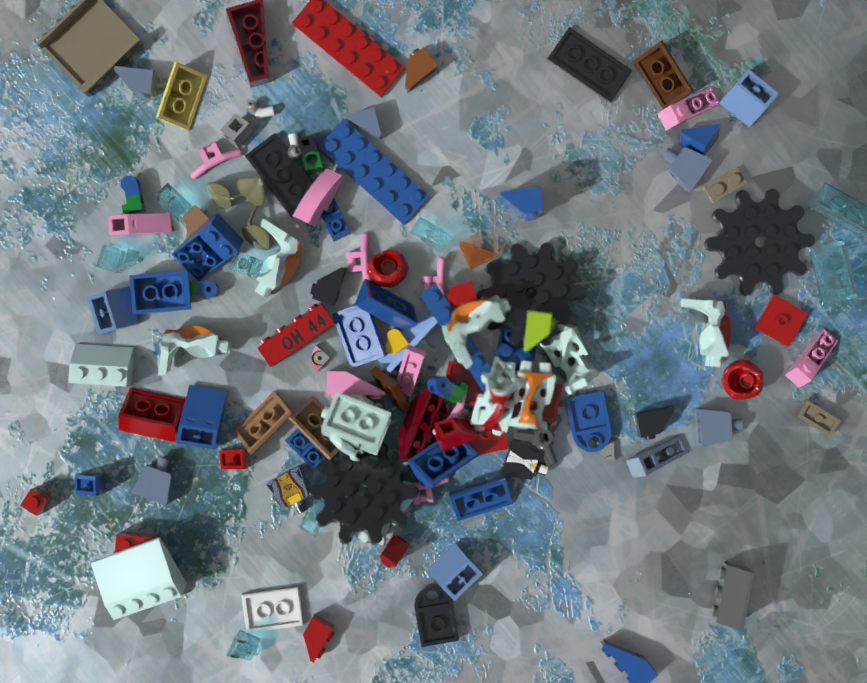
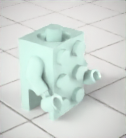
(355, 423)

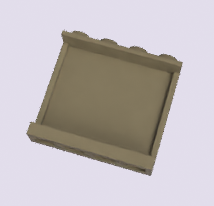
(90, 44)

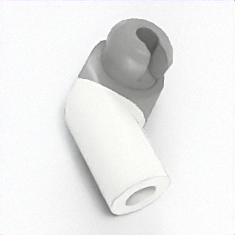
(259, 112)
(294, 149)

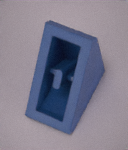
(700, 138)
(90, 484)

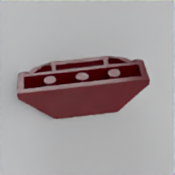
(419, 422)

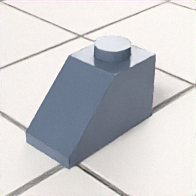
(139, 81)

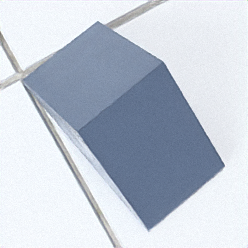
(366, 121)

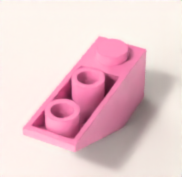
(688, 108)
(139, 224)
(811, 359)
(350, 384)

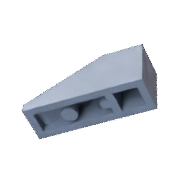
(656, 457)

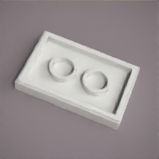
(272, 609)

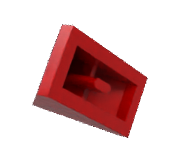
(234, 458)

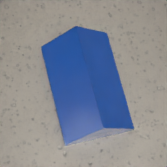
(386, 306)
(435, 465)
(480, 498)

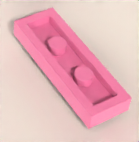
(410, 369)

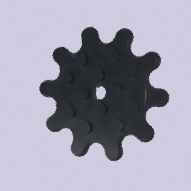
(738, 244)
(538, 273)
(365, 512)

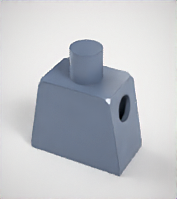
(686, 167)
(715, 426)
(156, 482)

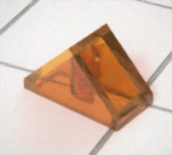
(475, 256)

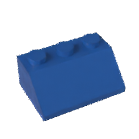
(523, 202)

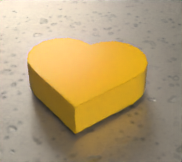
(395, 341)

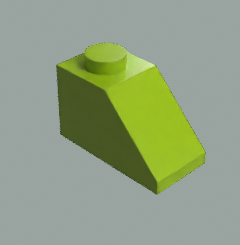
(537, 328)

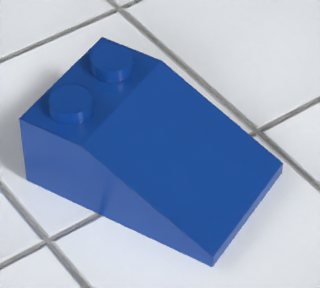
(160, 292)

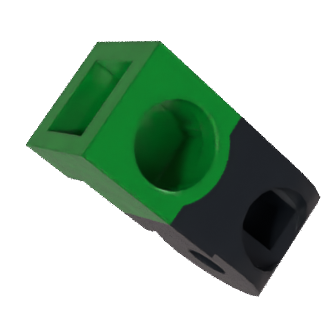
(311, 155)

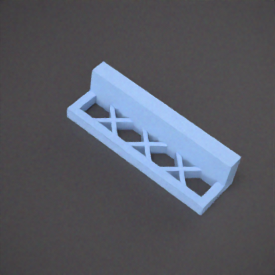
(414, 335)

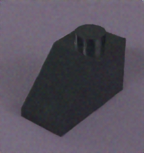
(329, 287)
(652, 421)

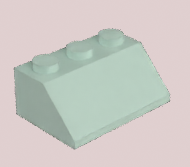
(101, 365)

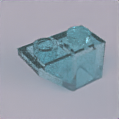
(117, 260)

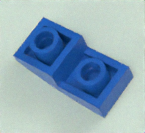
(335, 222)
(305, 448)

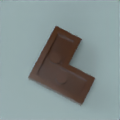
(392, 388)

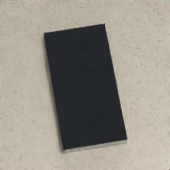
(589, 65)
(280, 172)

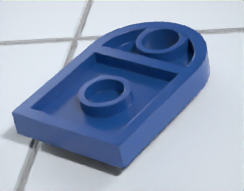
(589, 418)

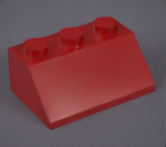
(151, 414)

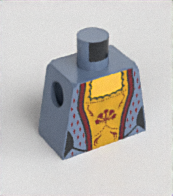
(290, 489)

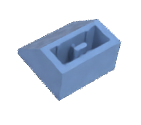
(748, 98)
(112, 310)
(455, 571)

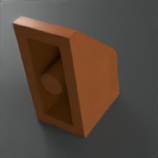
(419, 67)

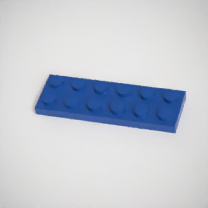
(373, 171)

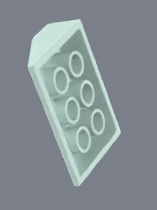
(138, 578)

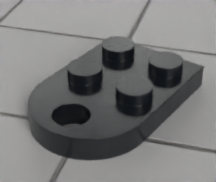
(435, 618)

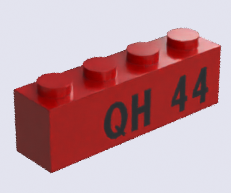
(296, 335)

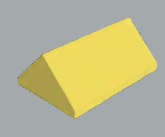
(181, 96)

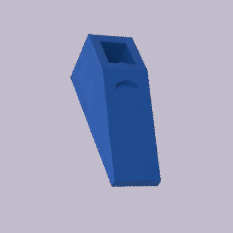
(633, 664)

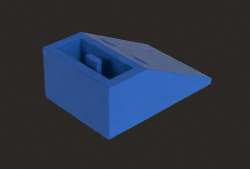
(208, 247)
(509, 353)
(202, 417)

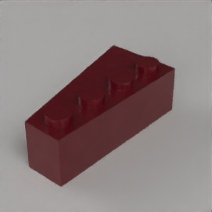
(249, 34)

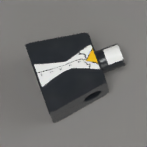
(522, 462)

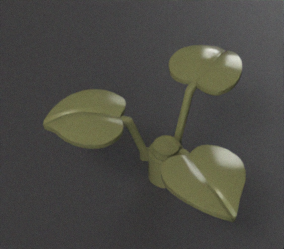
(254, 191)

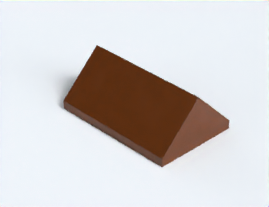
(663, 75)

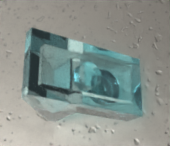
(246, 264)
(308, 522)

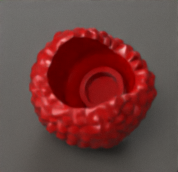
(388, 268)
(742, 380)

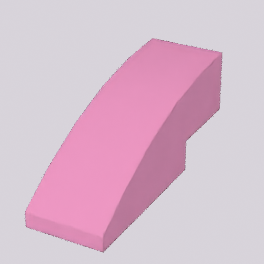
(318, 197)

